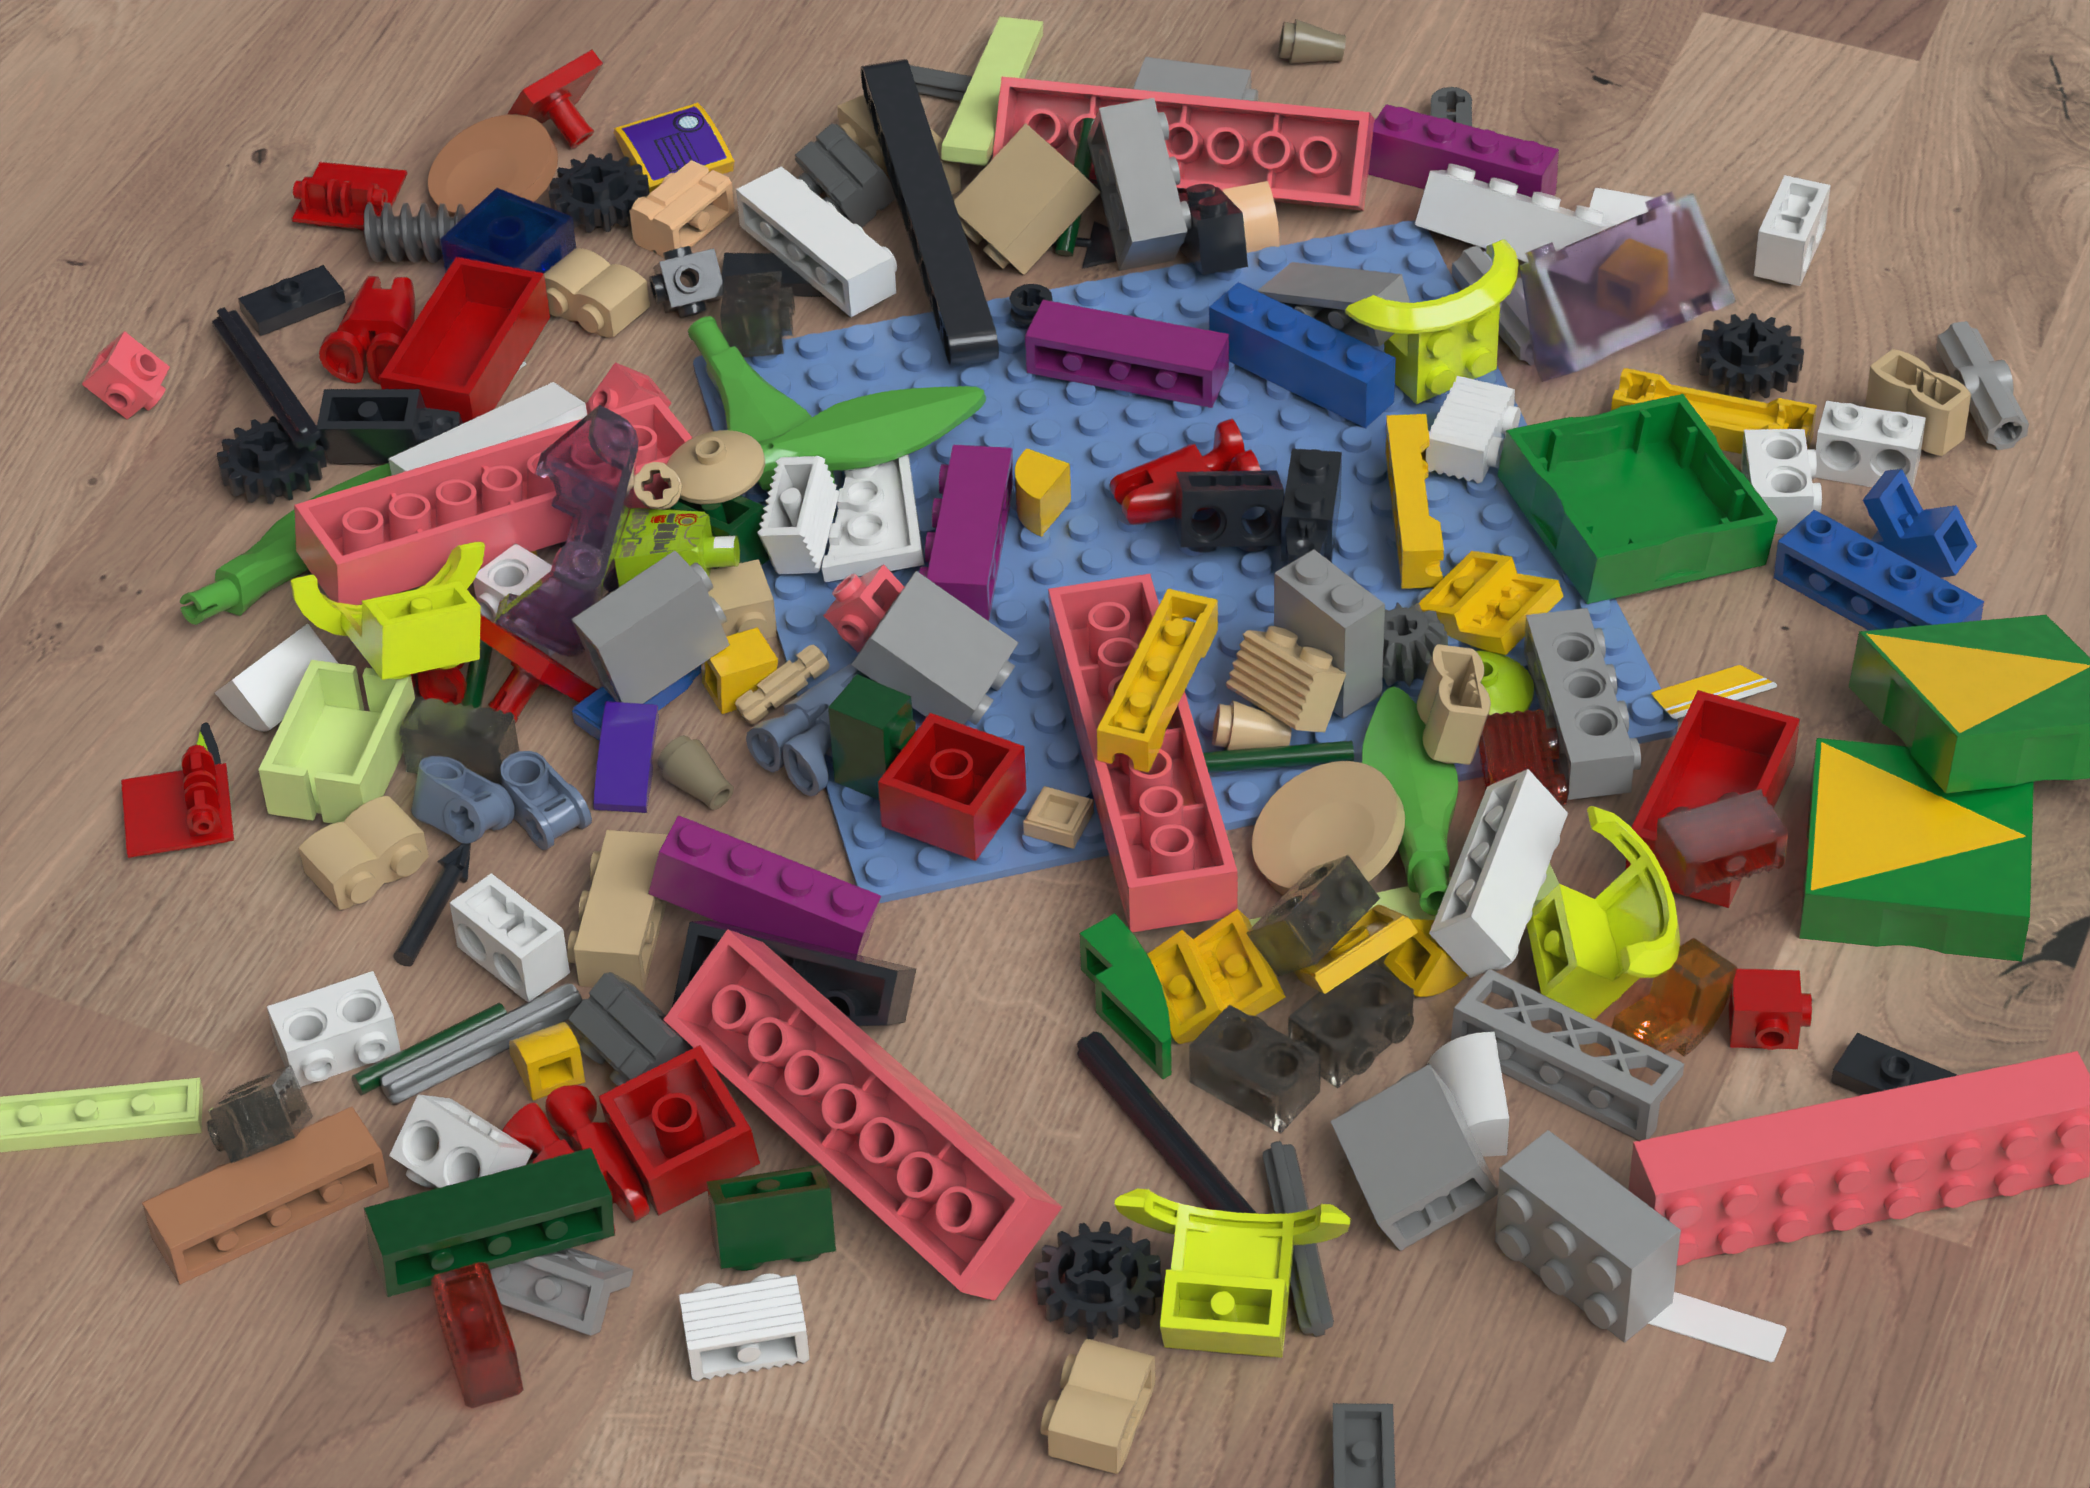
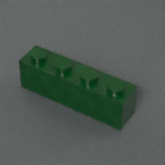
(490, 1220)

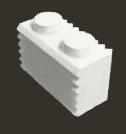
(1471, 429)
(798, 514)
(744, 1326)

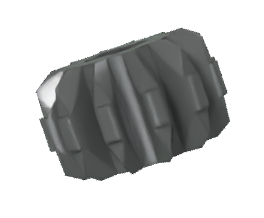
(1410, 642)

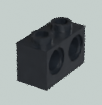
(1231, 496)

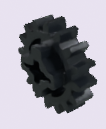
(598, 191)
(1750, 356)
(268, 463)
(1098, 1280)

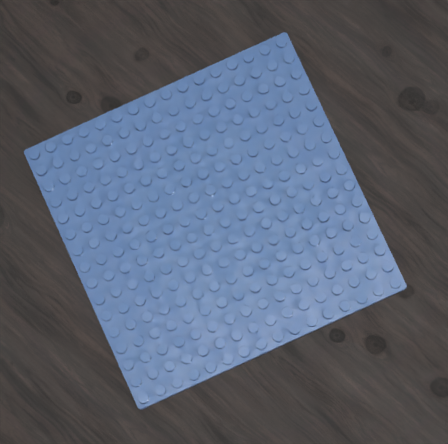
(1092, 541)

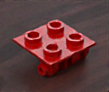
(341, 192)
(178, 807)

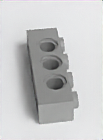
(1581, 703)

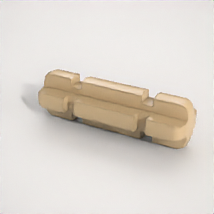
(782, 684)

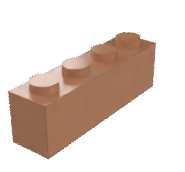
(265, 1195)

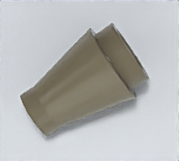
(1308, 43)
(693, 770)

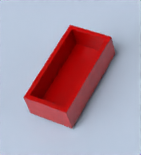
(471, 337)
(1716, 752)

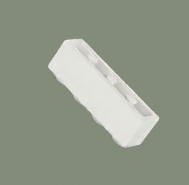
(1494, 211)
(817, 241)
(523, 416)
(1499, 874)

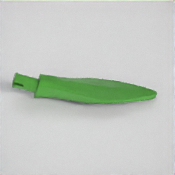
(747, 398)
(874, 428)
(262, 567)
(1425, 788)

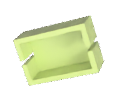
(329, 749)

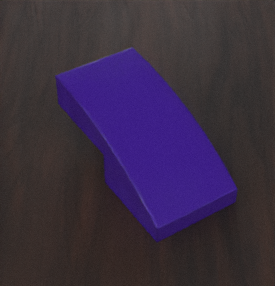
(625, 757)

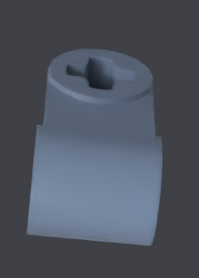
(542, 798)
(459, 800)

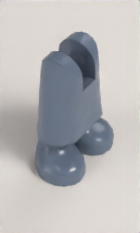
(801, 735)

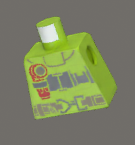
(658, 532)

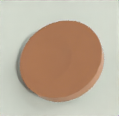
(492, 154)

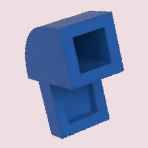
(1927, 537)

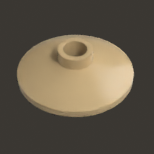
(717, 466)

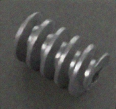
(407, 232)

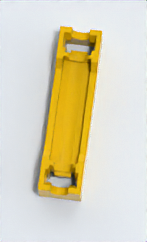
(1722, 413)
(1416, 533)
(1157, 678)

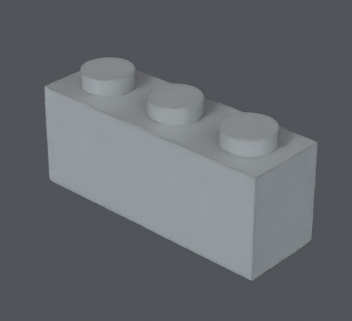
(1328, 290)

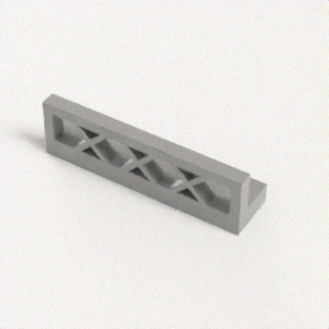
(1557, 1064)
(562, 1287)

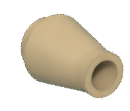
(1245, 727)

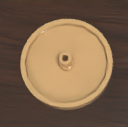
(1326, 816)

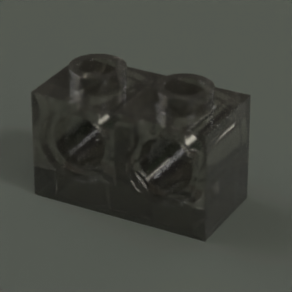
(757, 313)
(1313, 915)
(1354, 1022)
(1255, 1068)
(259, 1114)

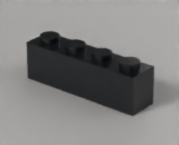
(859, 986)

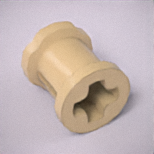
(645, 477)

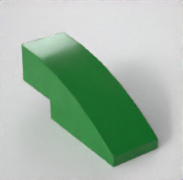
(1128, 991)

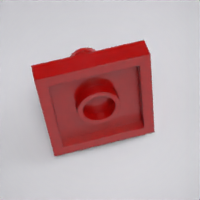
(557, 94)
(529, 671)

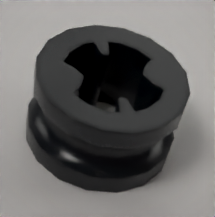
(1025, 303)

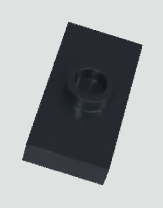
(292, 300)
(1876, 1067)

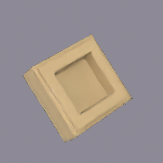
(1058, 817)

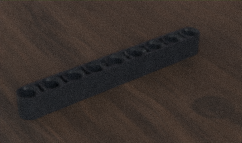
(929, 214)

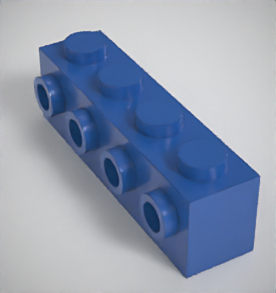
(1305, 355)
(1866, 579)

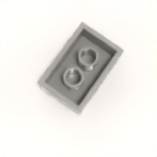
(1138, 183)
(1586, 1236)

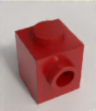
(1767, 1009)

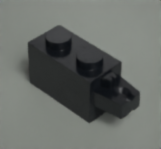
(1216, 231)
(377, 423)
(1311, 504)

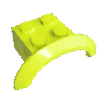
(1444, 335)
(410, 628)
(1601, 946)
(1229, 1270)

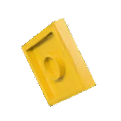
(1363, 944)

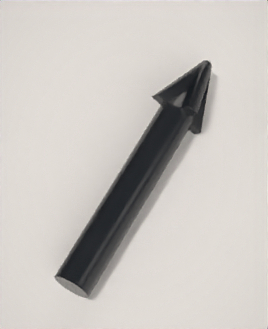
(454, 869)

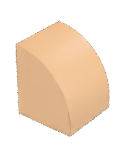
(1258, 214)

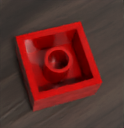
(952, 786)
(680, 1129)

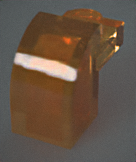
(1681, 1001)

